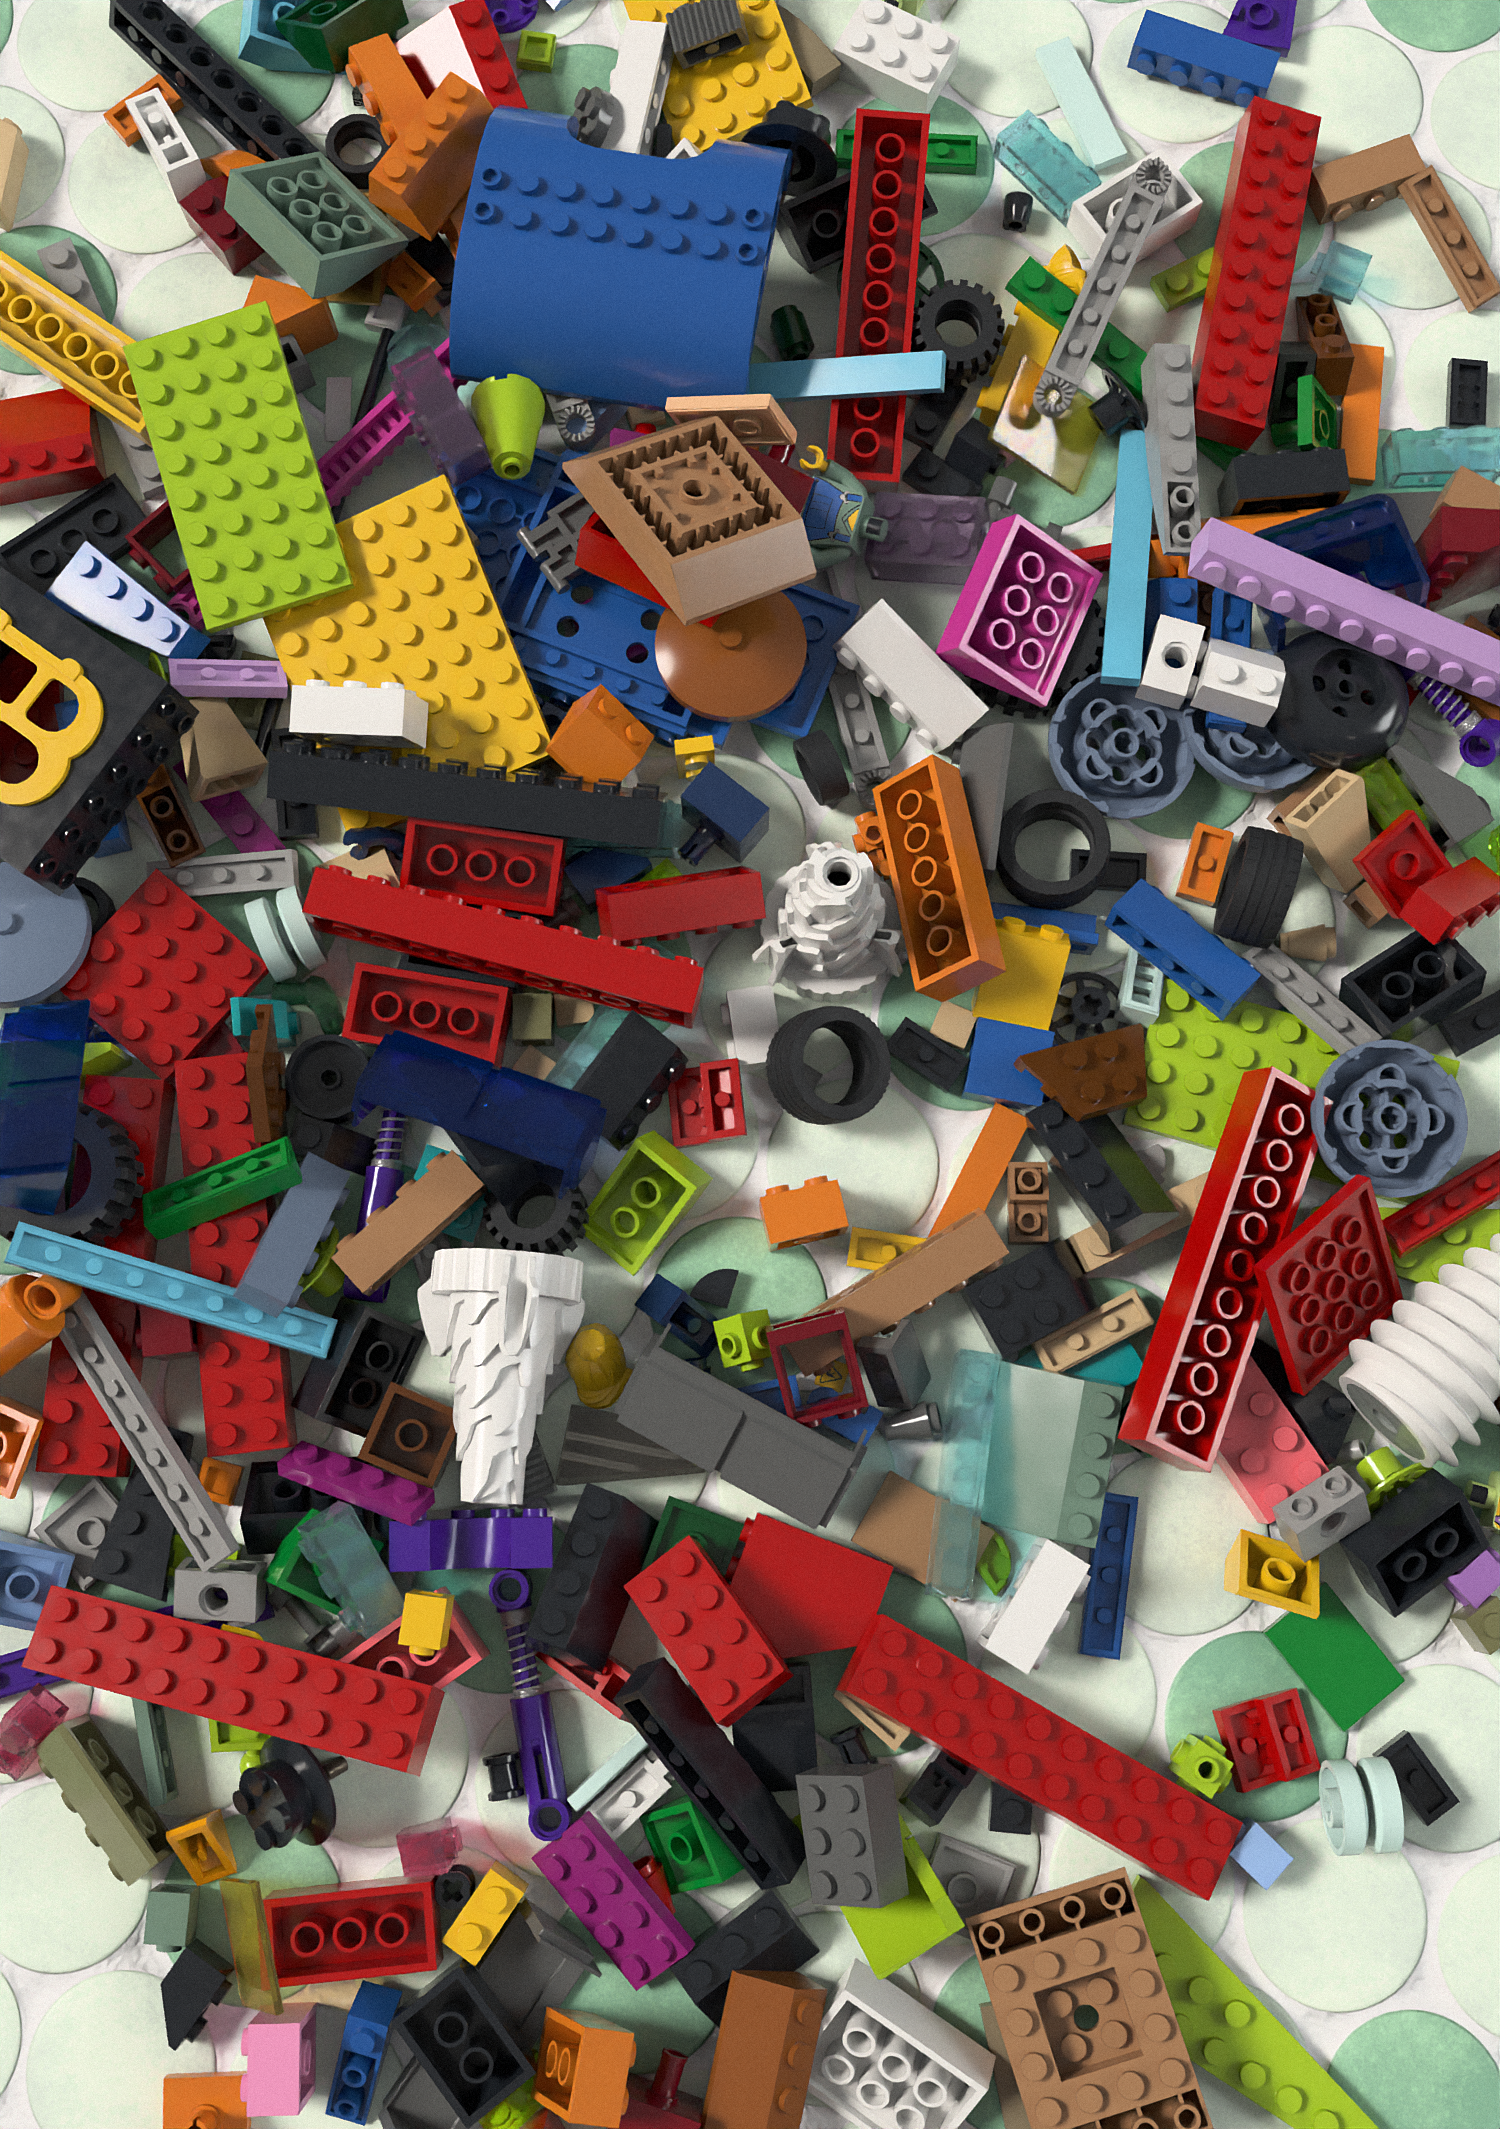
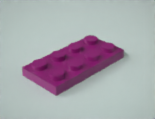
(613, 1901)

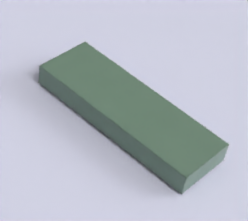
(155, 1752)

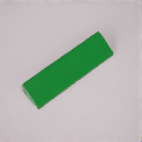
(221, 1189)

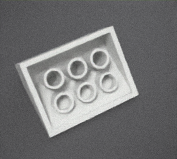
(893, 2059)

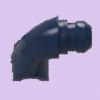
(367, 837)

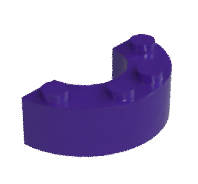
(473, 1541)

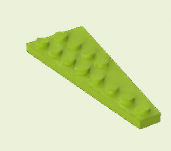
(1235, 2033)

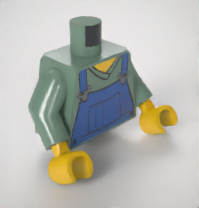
(838, 513)

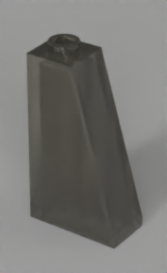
(606, 1451)

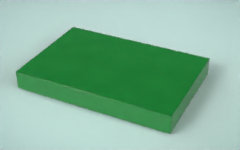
(1334, 1659)

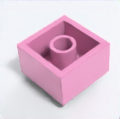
(280, 2061)

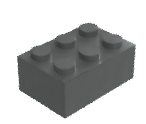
(852, 1835)

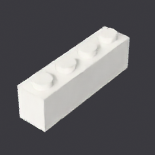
(639, 86)

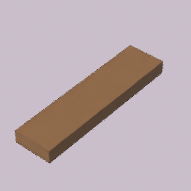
(1450, 238)

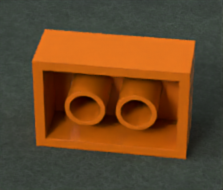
(583, 2067)

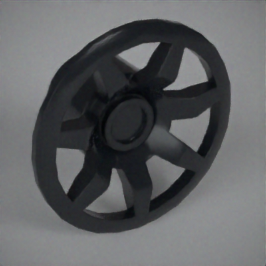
(1112, 411)
(1087, 1007)

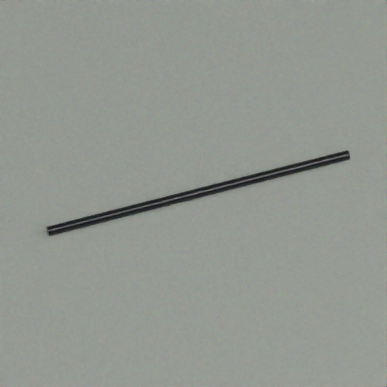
(366, 404)

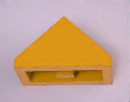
(203, 1847)

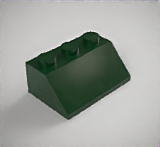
(328, 27)

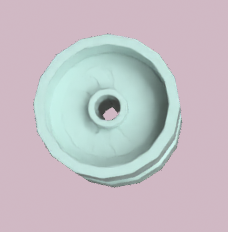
(282, 934)
(1361, 1806)

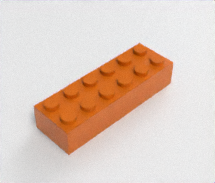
(938, 880)

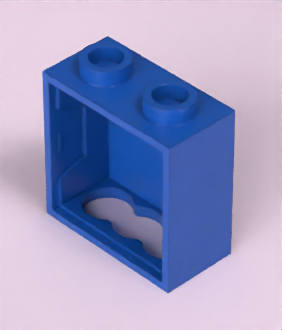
(991, 1070)

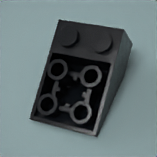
(780, 1732)

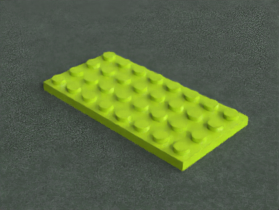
(238, 467)
(1200, 1060)

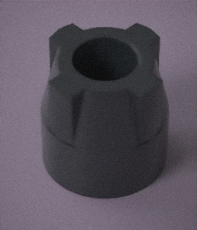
(1017, 211)

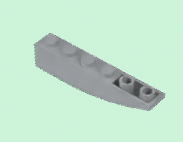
(1171, 445)

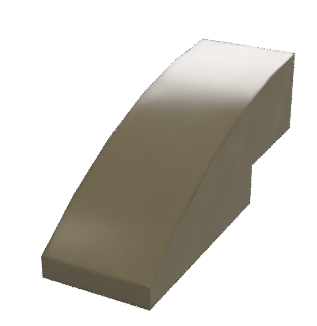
(815, 59)

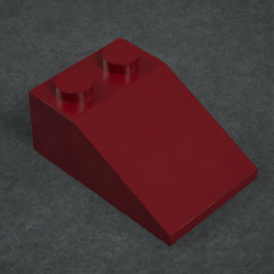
(217, 228)

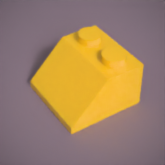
(1272, 1574)

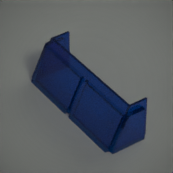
(39, 1100)
(482, 1103)

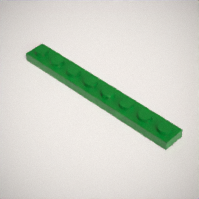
(1054, 302)

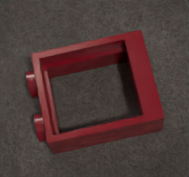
(147, 536)
(809, 1326)

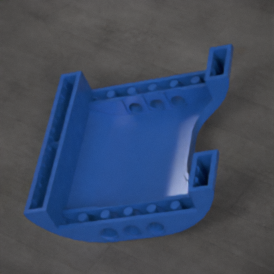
(612, 264)

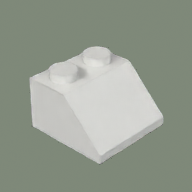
(1239, 682)

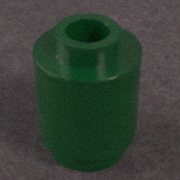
(791, 333)

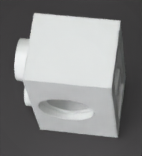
(1174, 640)

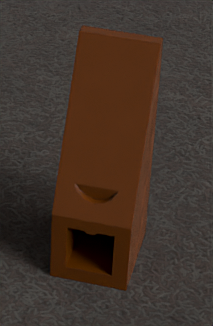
(1324, 331)
(170, 817)

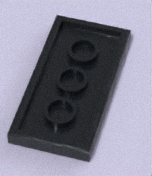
(96, 516)

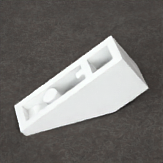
(167, 143)

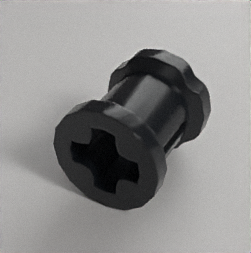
(853, 1745)
(503, 1776)
(457, 1899)

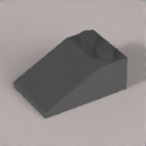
(1450, 805)

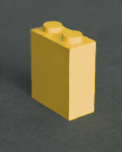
(1032, 978)

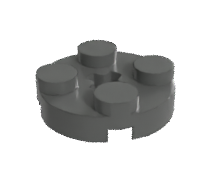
(592, 115)

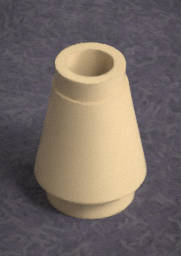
(1309, 943)

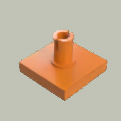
(204, 2101)

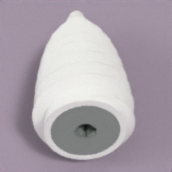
(1435, 1364)

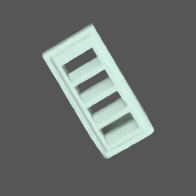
(1133, 1007)

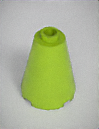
(509, 422)

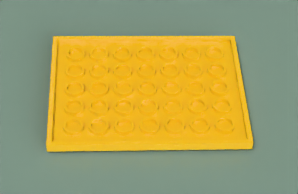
(421, 621)

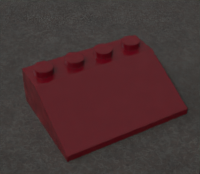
(1459, 555)

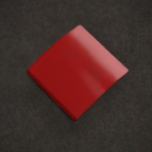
(707, 1104)
(1266, 1740)

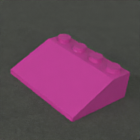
(1019, 611)

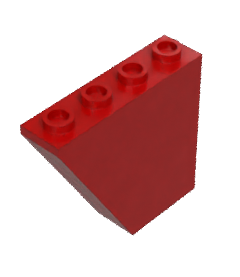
(805, 1588)

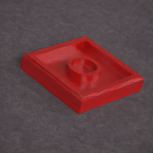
(1401, 861)

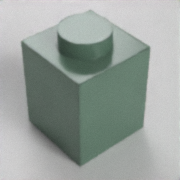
(171, 1916)

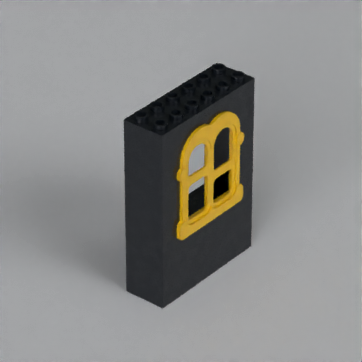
(100, 760)

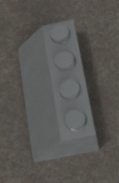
(983, 768)

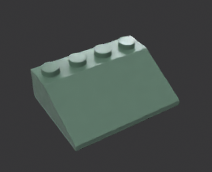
(312, 221)
(1050, 1452)

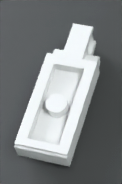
(631, 1794)

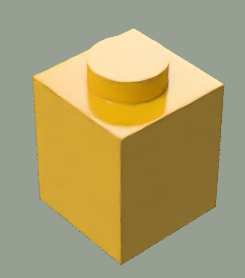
(426, 1621)

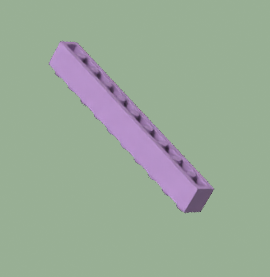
(1346, 608)

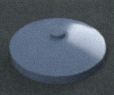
(40, 938)

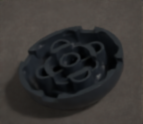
(1311, 722)

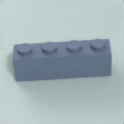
(291, 1237)

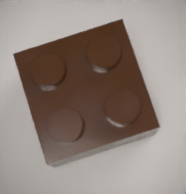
(411, 1436)

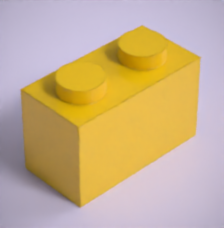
(485, 1913)

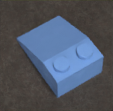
(26, 1578)

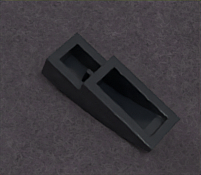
(936, 1787)

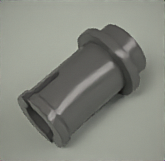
(567, 914)

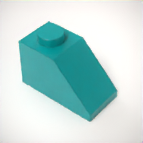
(244, 1020)

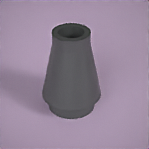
(919, 1423)

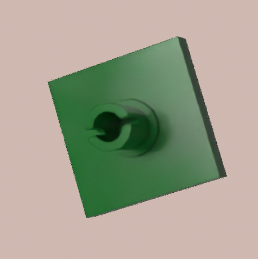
(1315, 421)

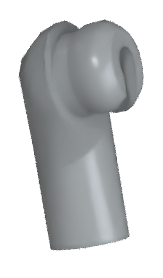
(1348, 1453)

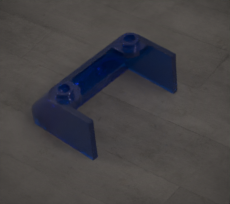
(1351, 539)

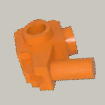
(870, 842)

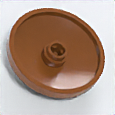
(738, 665)

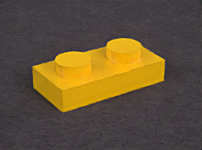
(693, 756)
(875, 1248)

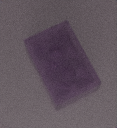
(439, 417)
(927, 537)

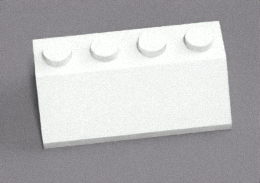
(909, 677)

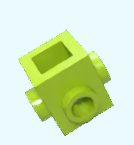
(743, 1339)
(1187, 1758)

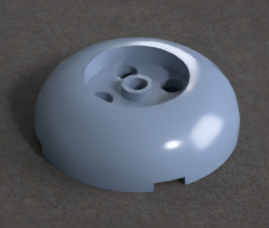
(1235, 755)
(1143, 785)
(1431, 1121)

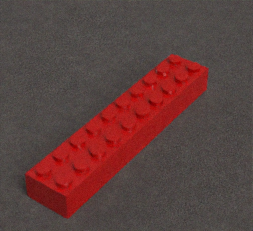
(1252, 271)
(879, 285)
(504, 946)
(1214, 1292)
(242, 1378)
(75, 1427)
(235, 1679)
(1040, 1756)

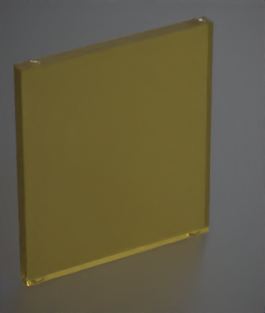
(1051, 446)
(251, 1945)

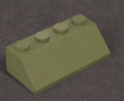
(105, 1798)

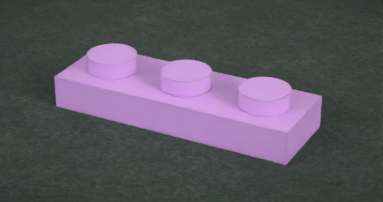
(227, 678)

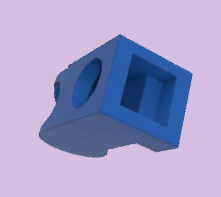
(851, 1427)

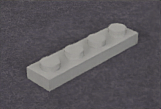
(233, 873)
(1309, 1000)

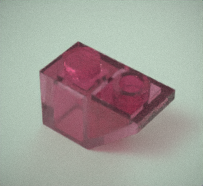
(26, 1728)
(429, 1847)

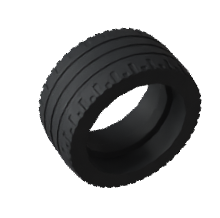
(1059, 806)
(1258, 887)
(868, 1055)

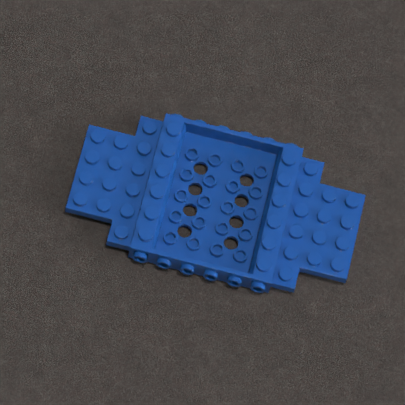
(612, 619)

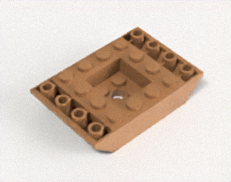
(701, 550)
(1090, 1950)

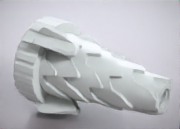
(826, 936)
(506, 1327)

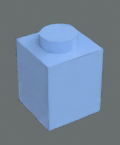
(1259, 1854)

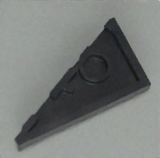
(1321, 1412)

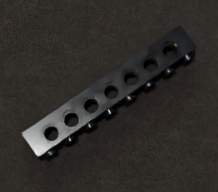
(206, 80)

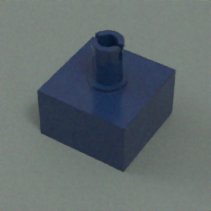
(722, 816)

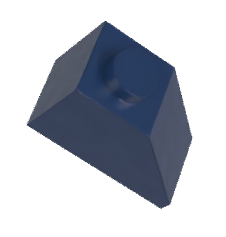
(602, 869)
(689, 1319)

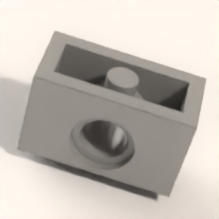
(1322, 1513)
(239, 1579)

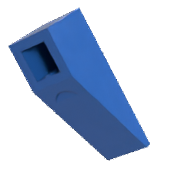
(362, 2052)

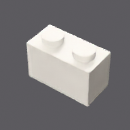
(752, 1024)

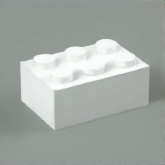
(896, 56)
(1095, 211)
(359, 714)
(1034, 1605)

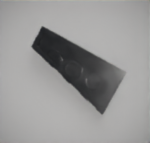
(140, 1537)

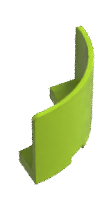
(909, 1925)

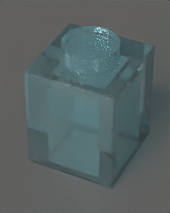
(1340, 271)

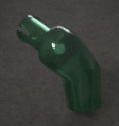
(318, 997)

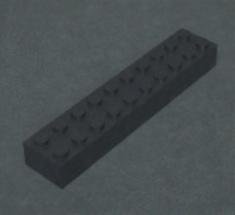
(467, 794)

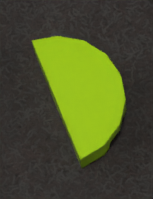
(995, 1563)

